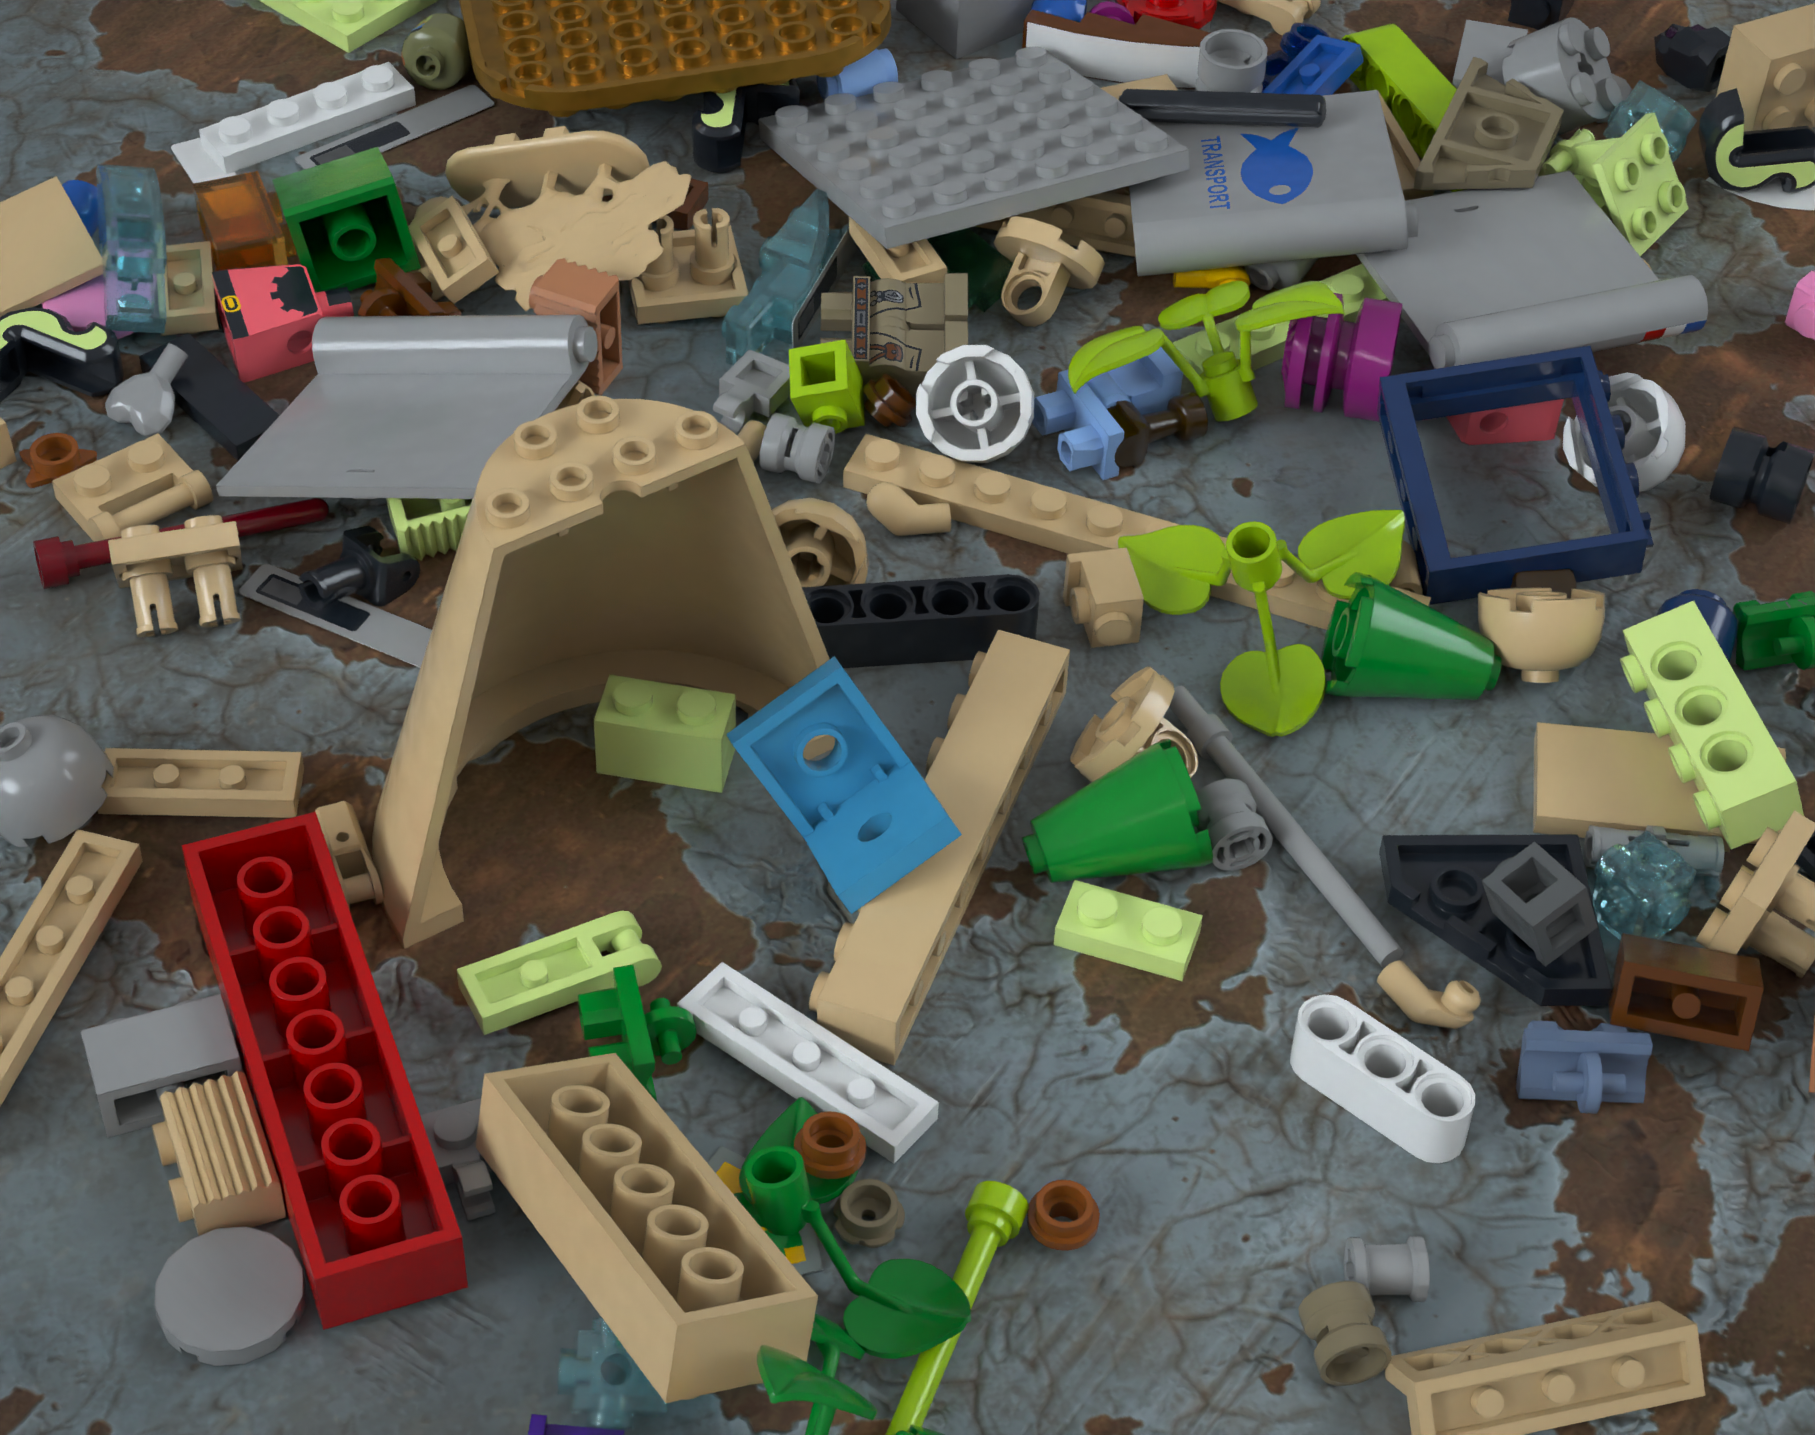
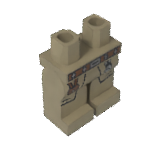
(899, 324)

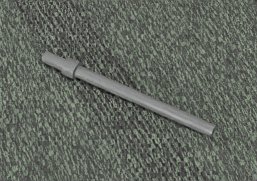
(1213, 742)

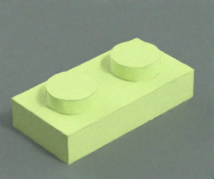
(1128, 930)

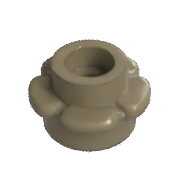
(872, 1199)

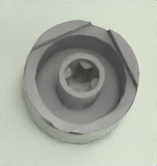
(1568, 69)

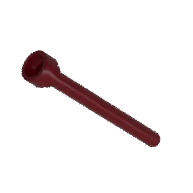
(63, 560)

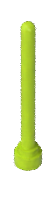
(993, 1218)

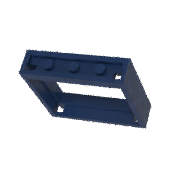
(1502, 385)

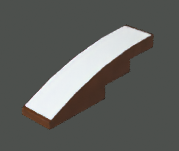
(1116, 49)

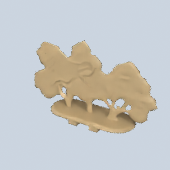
(562, 212)

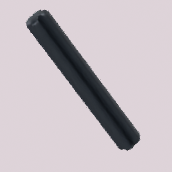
(1227, 107)

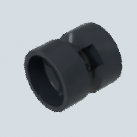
(1761, 474)

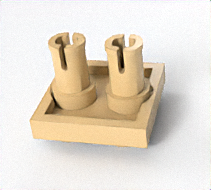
(694, 274)
(151, 558)
(1758, 892)

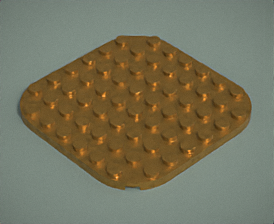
(633, 51)

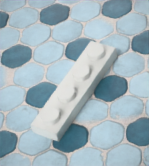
(307, 117)
(809, 1060)

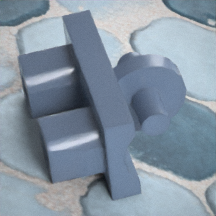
(1583, 1065)

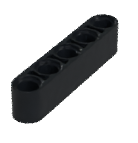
(921, 618)

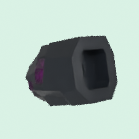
(1692, 55)

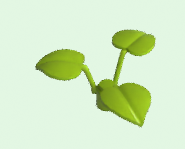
(1224, 378)
(1272, 688)

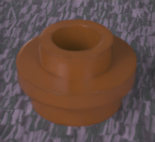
(831, 1145)
(1066, 1200)

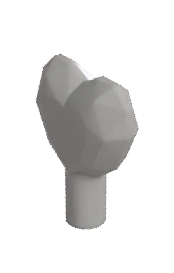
(148, 397)

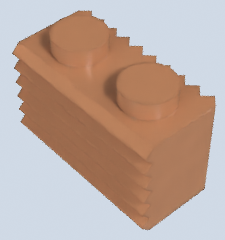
(596, 297)

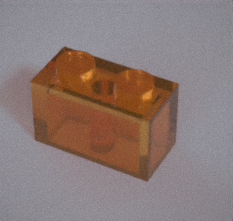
(242, 222)

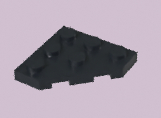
(1442, 889)

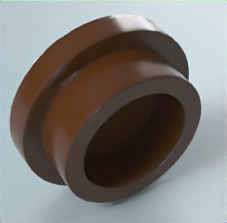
(889, 401)

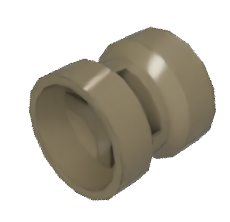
(1342, 1326)

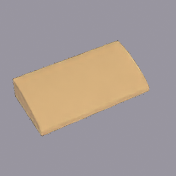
(43, 247)

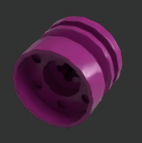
(1342, 357)

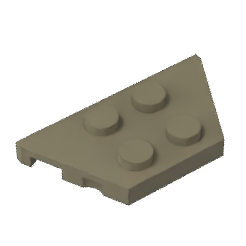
(1489, 136)

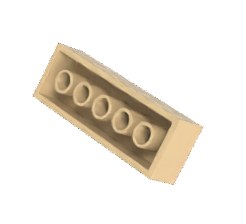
(643, 1224)

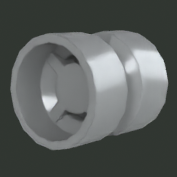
(1231, 62)

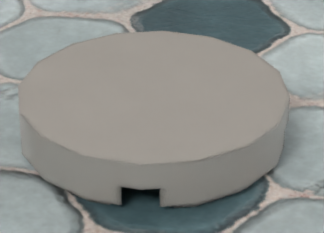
(230, 1295)

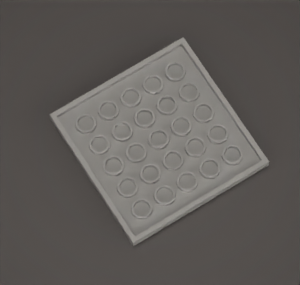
(970, 146)

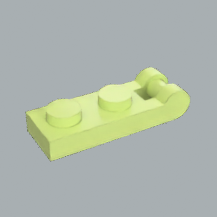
(555, 971)

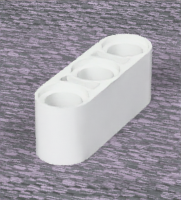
(1382, 1078)

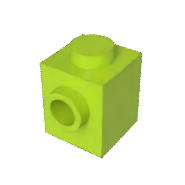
(826, 385)

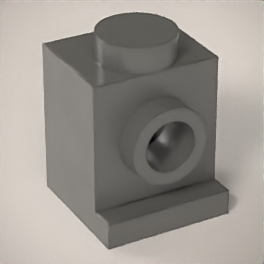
(1540, 902)

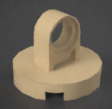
(1044, 262)
(1131, 727)

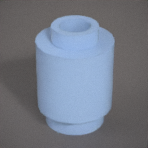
(861, 75)

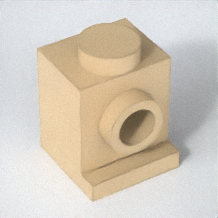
(1104, 596)

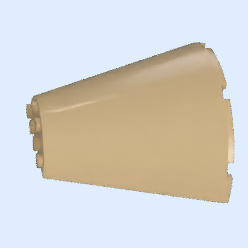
(588, 552)

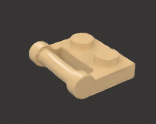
(131, 489)

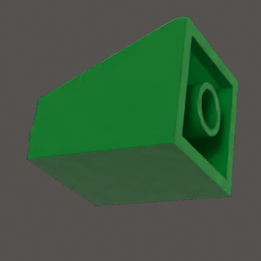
(345, 220)

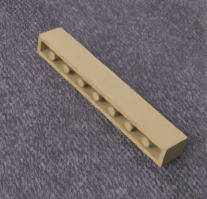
(977, 775)

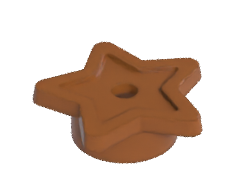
(54, 457)

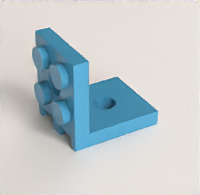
(860, 805)

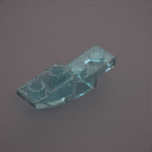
(132, 248)
(789, 270)

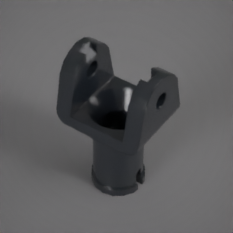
(360, 572)

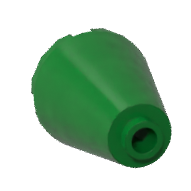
(1403, 648)
(1123, 823)

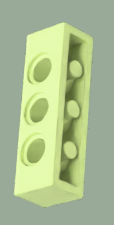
(1712, 725)

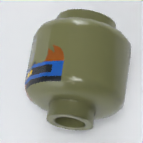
(440, 47)

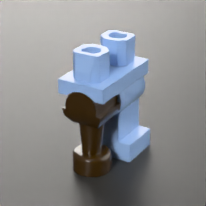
(1120, 414)

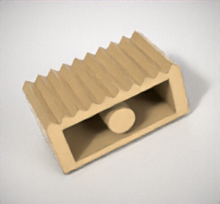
(219, 1155)

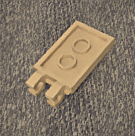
(1611, 782)

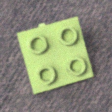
(1632, 175)

